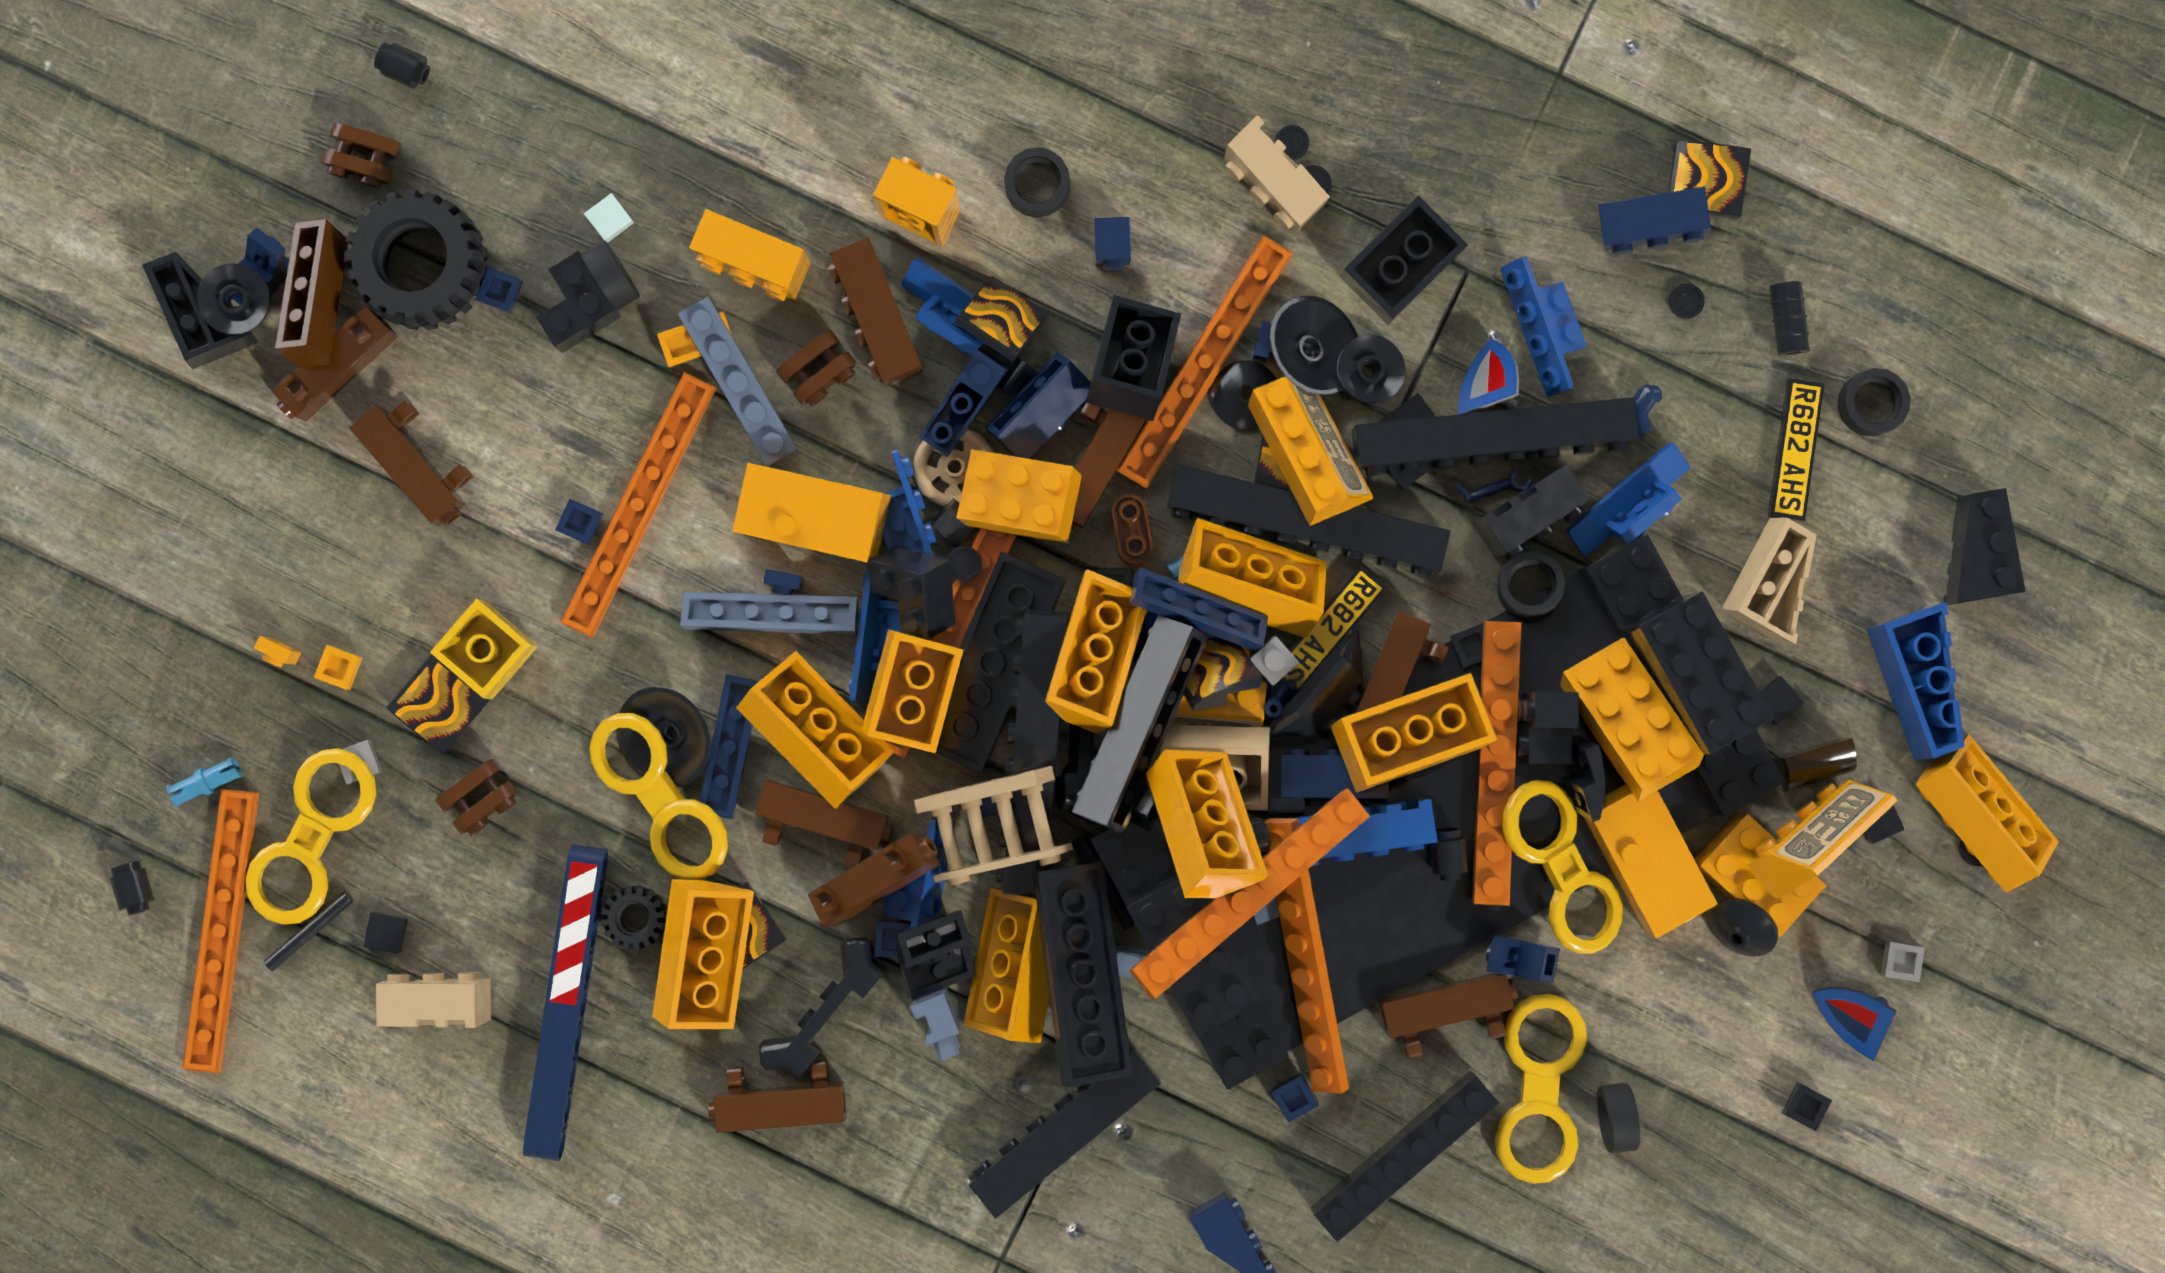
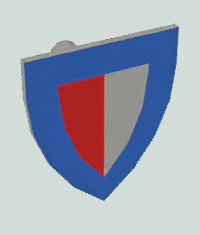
(1490, 380)

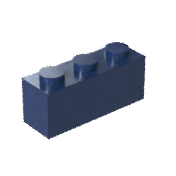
(1655, 220)
(1040, 408)
(1322, 778)

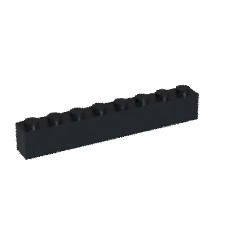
(1495, 435)
(1277, 512)
(1033, 734)

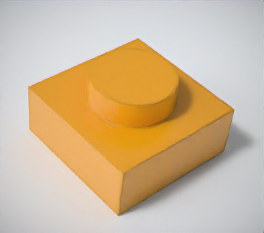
(276, 651)
(338, 667)

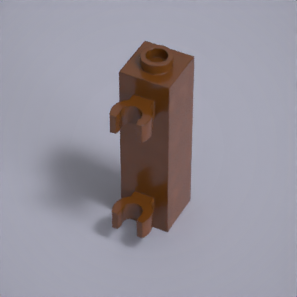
(352, 350)
(1102, 457)
(408, 466)
(1398, 660)
(816, 814)
(874, 879)
(1447, 1005)
(778, 1106)

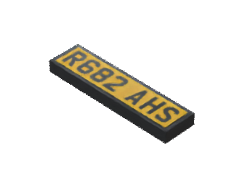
(1796, 449)
(1338, 619)

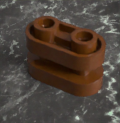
(371, 172)
(813, 388)
(1132, 530)
(498, 798)

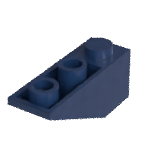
(964, 401)
(1226, 1237)

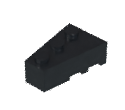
(176, 292)
(1532, 513)
(1984, 549)

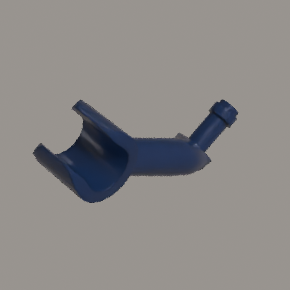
(1491, 488)

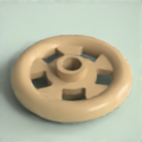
(925, 475)

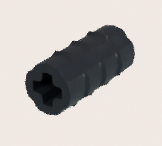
(1789, 318)

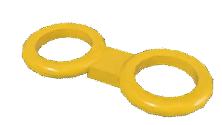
(658, 796)
(310, 836)
(1562, 866)
(1540, 1088)

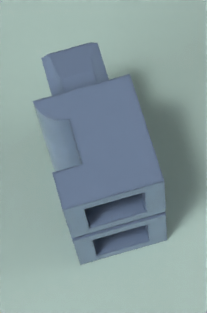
(942, 1022)

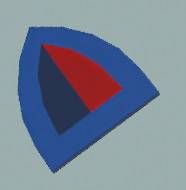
(1856, 1017)

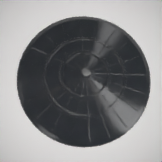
(1307, 342)
(680, 727)

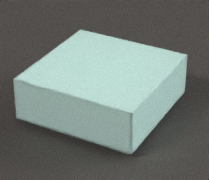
(608, 218)

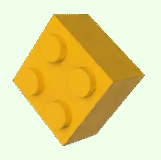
(484, 649)

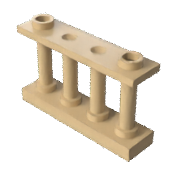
(1000, 791)

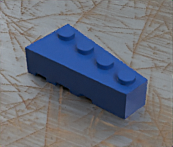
(1920, 679)
(1389, 826)

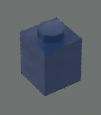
(1112, 243)

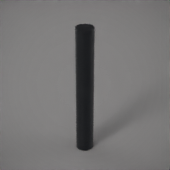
(308, 931)

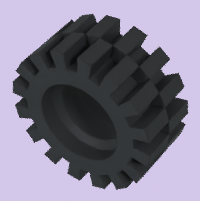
(613, 917)

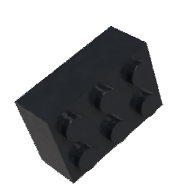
(1403, 260)
(1133, 358)

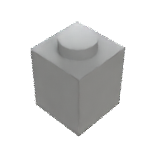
(1273, 661)

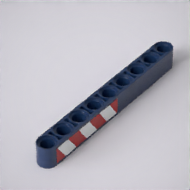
(565, 1002)

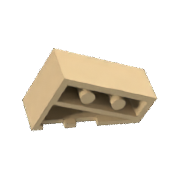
(1274, 176)
(1773, 581)
(433, 1000)

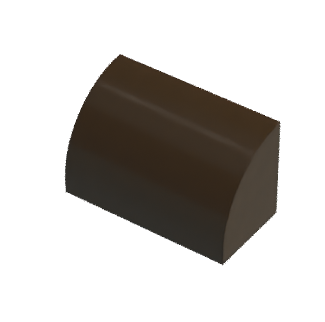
(1817, 763)

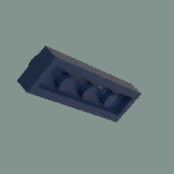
(1198, 609)
(728, 750)

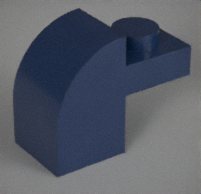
(267, 258)
(1522, 958)

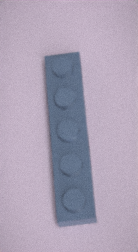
(737, 381)
(769, 613)

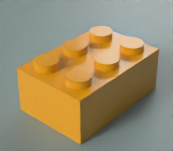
(917, 200)
(749, 256)
(1019, 496)
(911, 691)
(1726, 866)

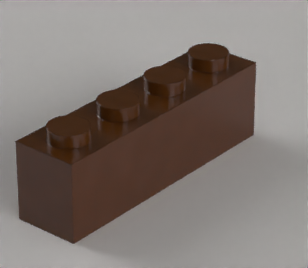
(312, 293)
(876, 312)

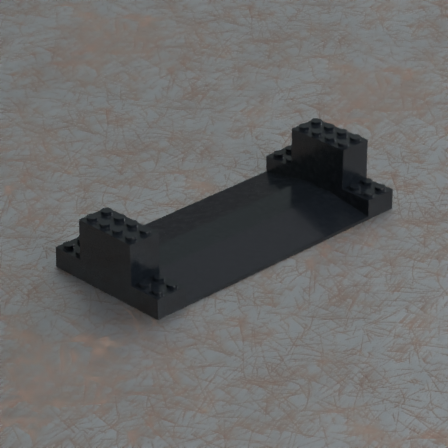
(1388, 913)

